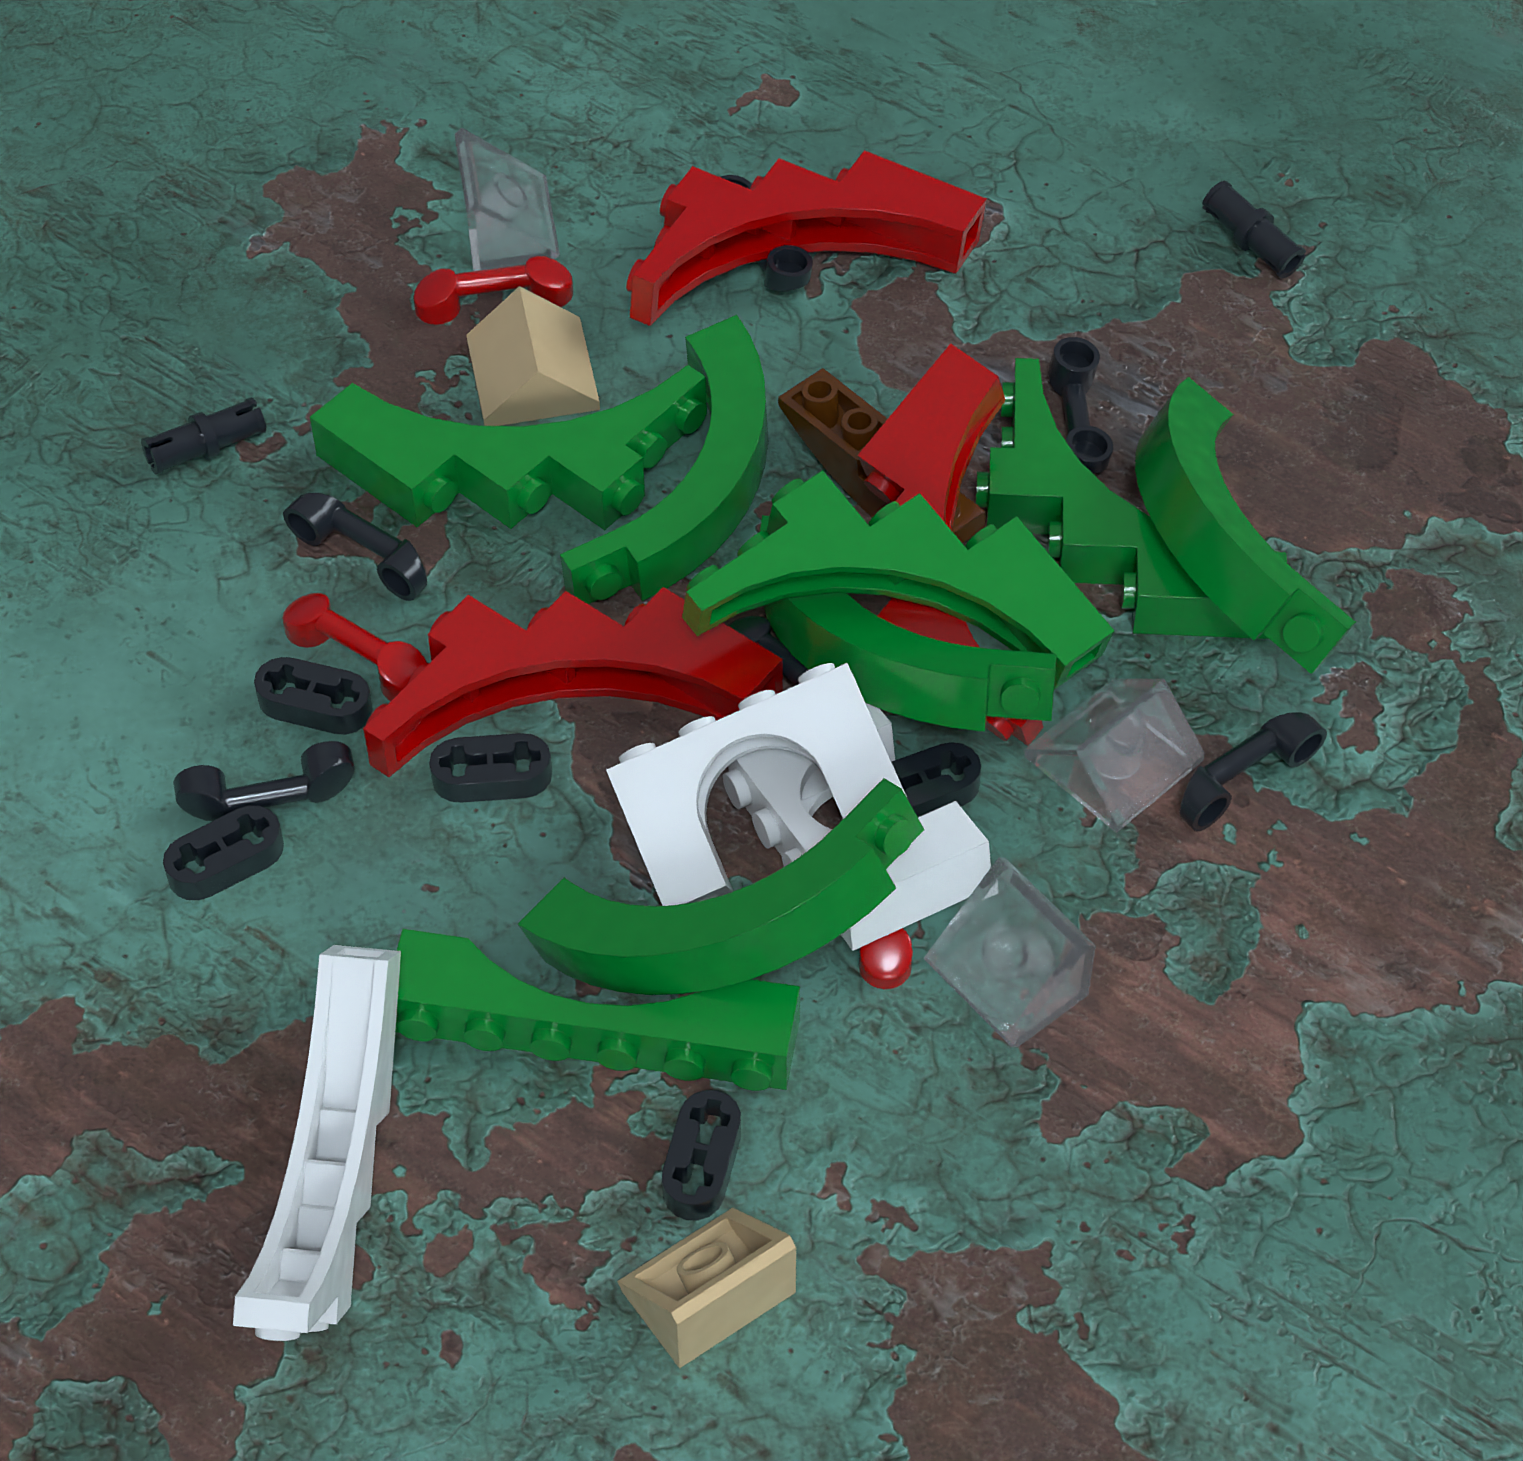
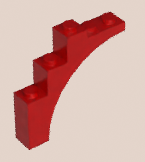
(868, 208)
(927, 452)
(568, 651)

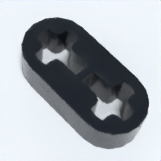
(313, 695)
(490, 767)
(923, 780)
(223, 852)
(688, 1151)

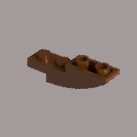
(836, 429)

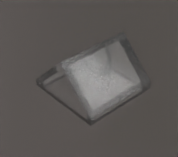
(503, 206)
(1119, 749)
(1013, 955)

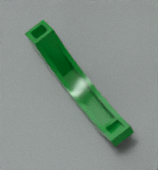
(712, 496)
(1215, 539)
(910, 671)
(736, 933)

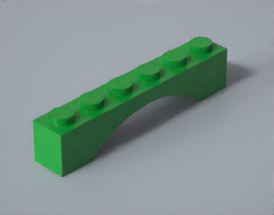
(720, 1034)

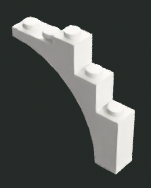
(309, 1251)

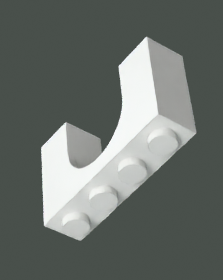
(669, 785)
(932, 874)

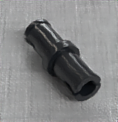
(1254, 229)
(203, 435)

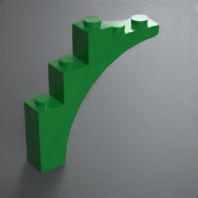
(507, 470)
(1086, 523)
(907, 553)

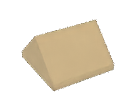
(531, 362)
(712, 1283)

